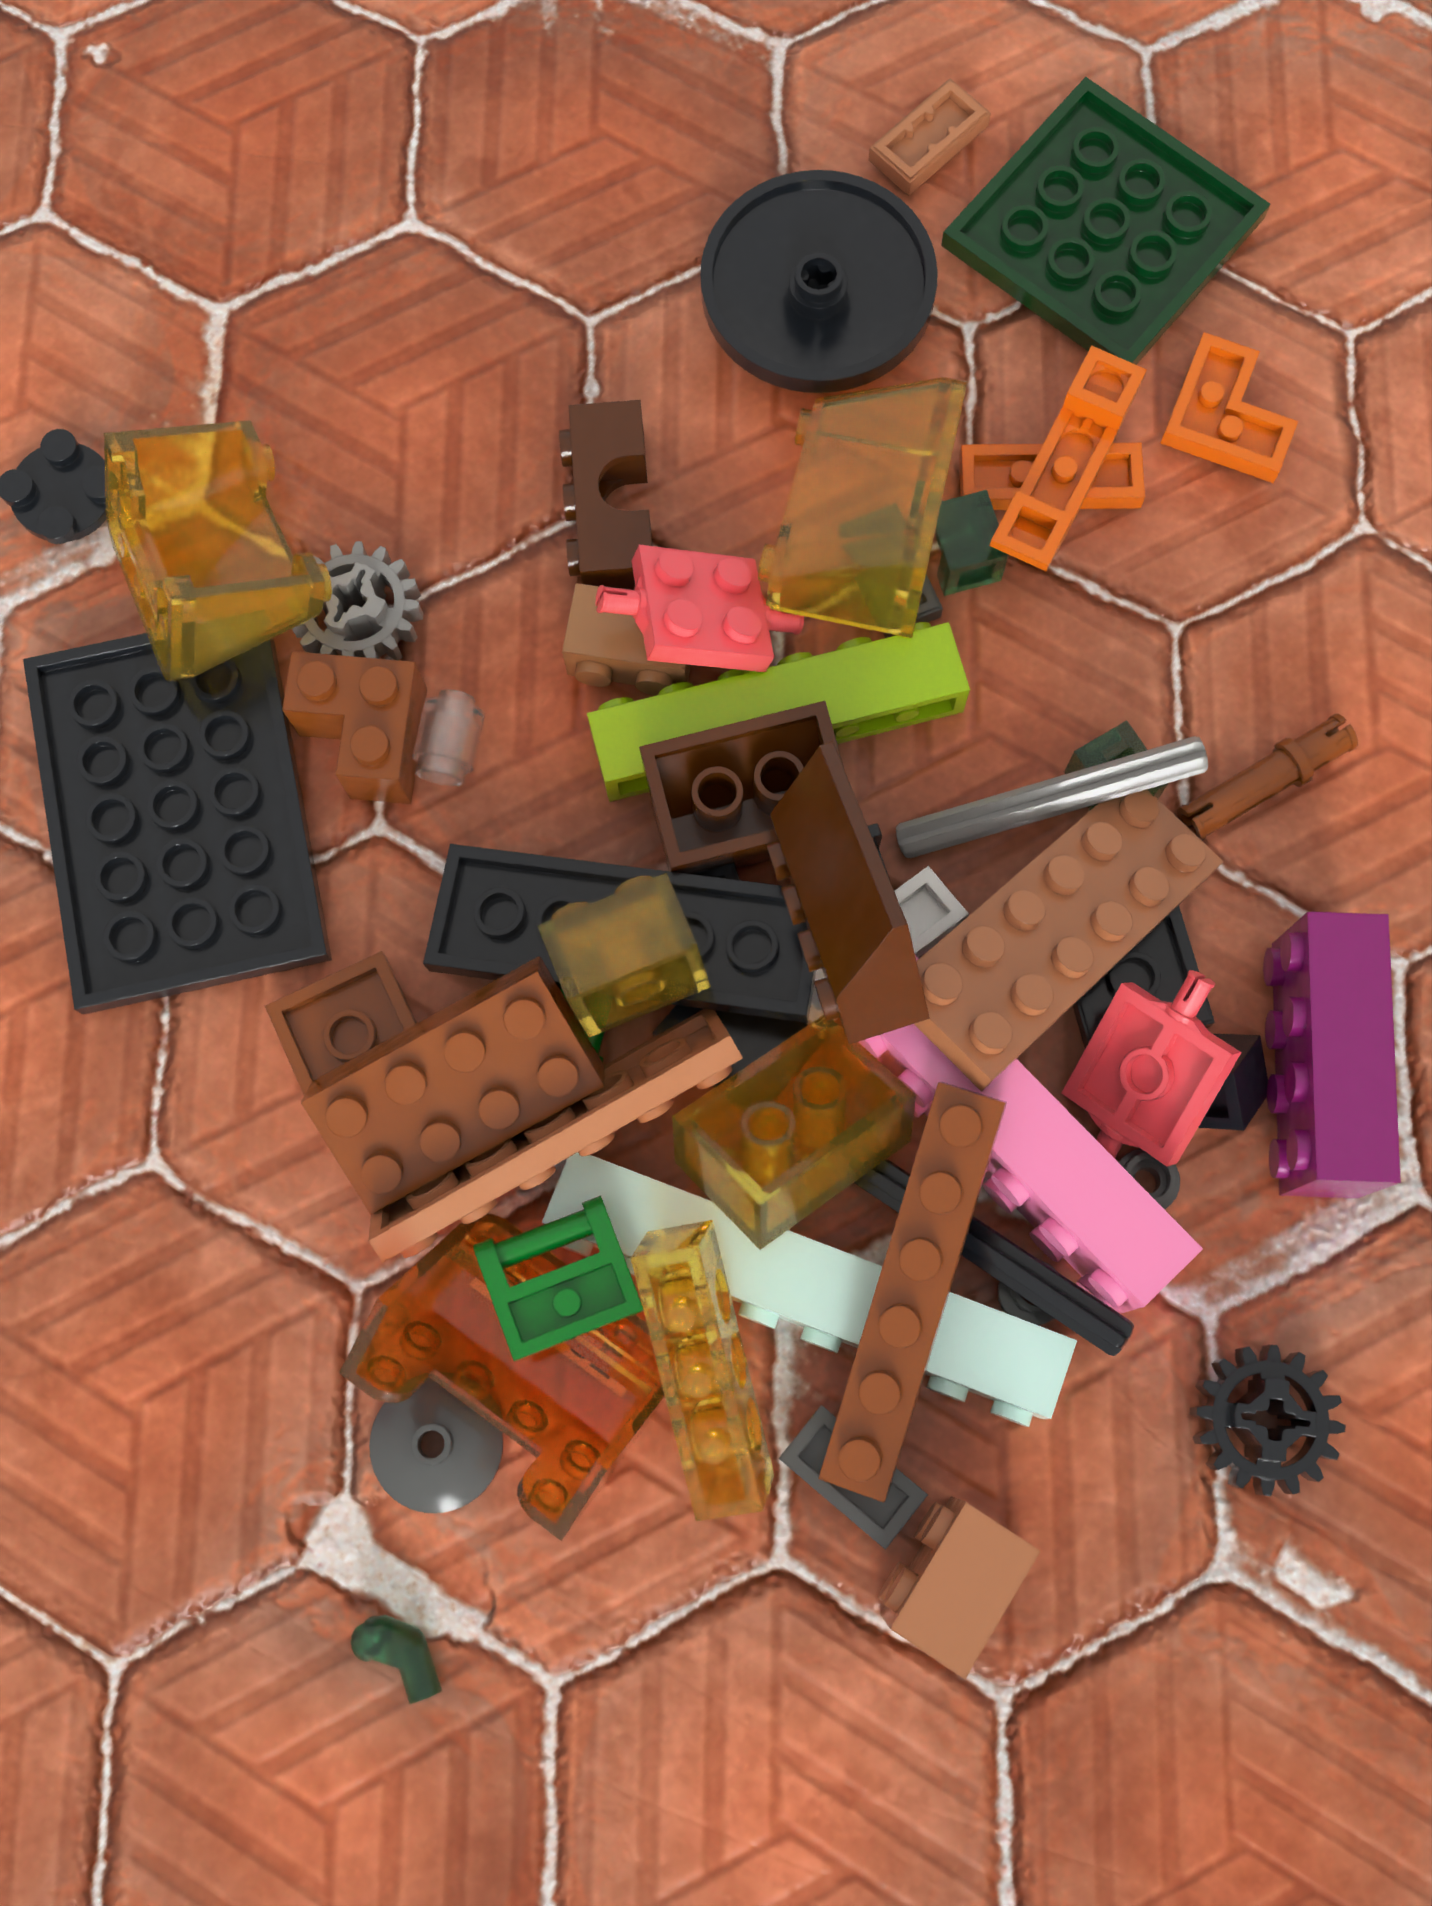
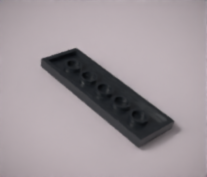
(499, 897)

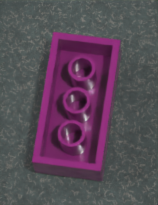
(1333, 1057)

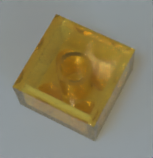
(624, 953)

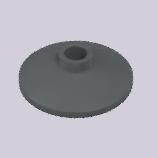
(439, 1483)

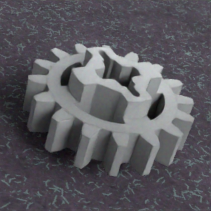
(369, 628)

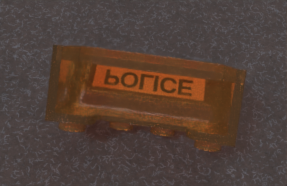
(565, 1405)

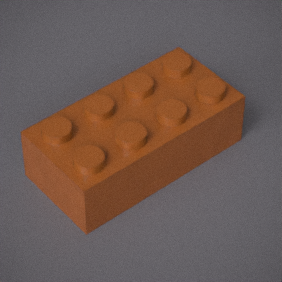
(454, 1085)

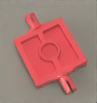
(699, 609)
(1151, 1070)

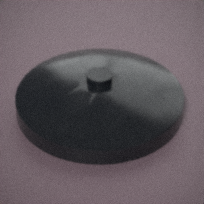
(818, 281)

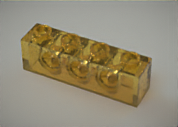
(703, 1370)

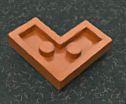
(1216, 423)

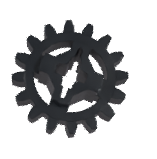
(1266, 1446)

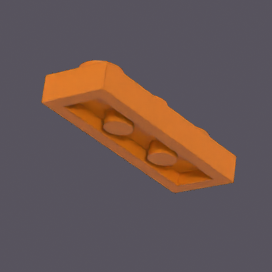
(1005, 466)

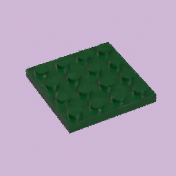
(1105, 224)

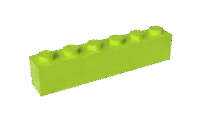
(864, 684)

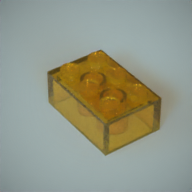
(793, 1130)

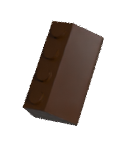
(846, 902)

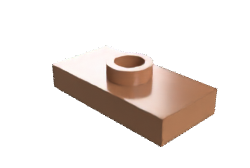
(929, 136)

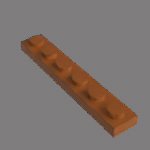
(912, 1291)

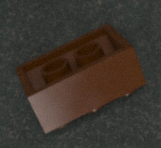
(722, 783)

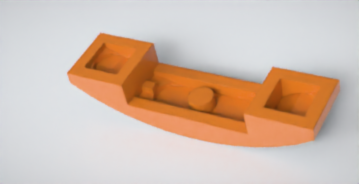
(1069, 459)

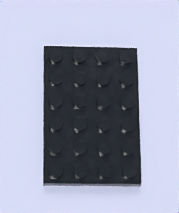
(172, 822)

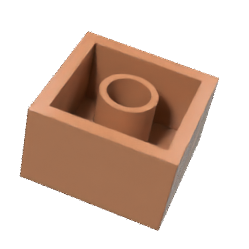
(956, 1584)

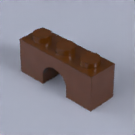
(605, 453)

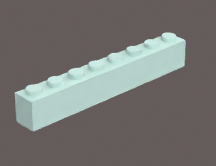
(828, 1292)

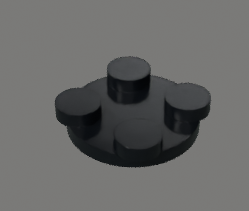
(57, 489)

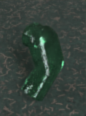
(401, 1647)

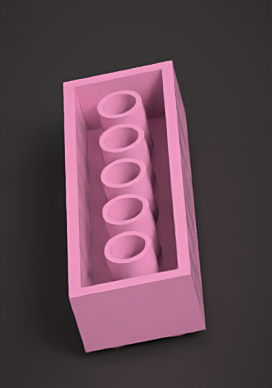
(1057, 1179)

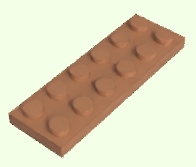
(1057, 931)
(635, 1087)

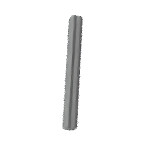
(1052, 797)

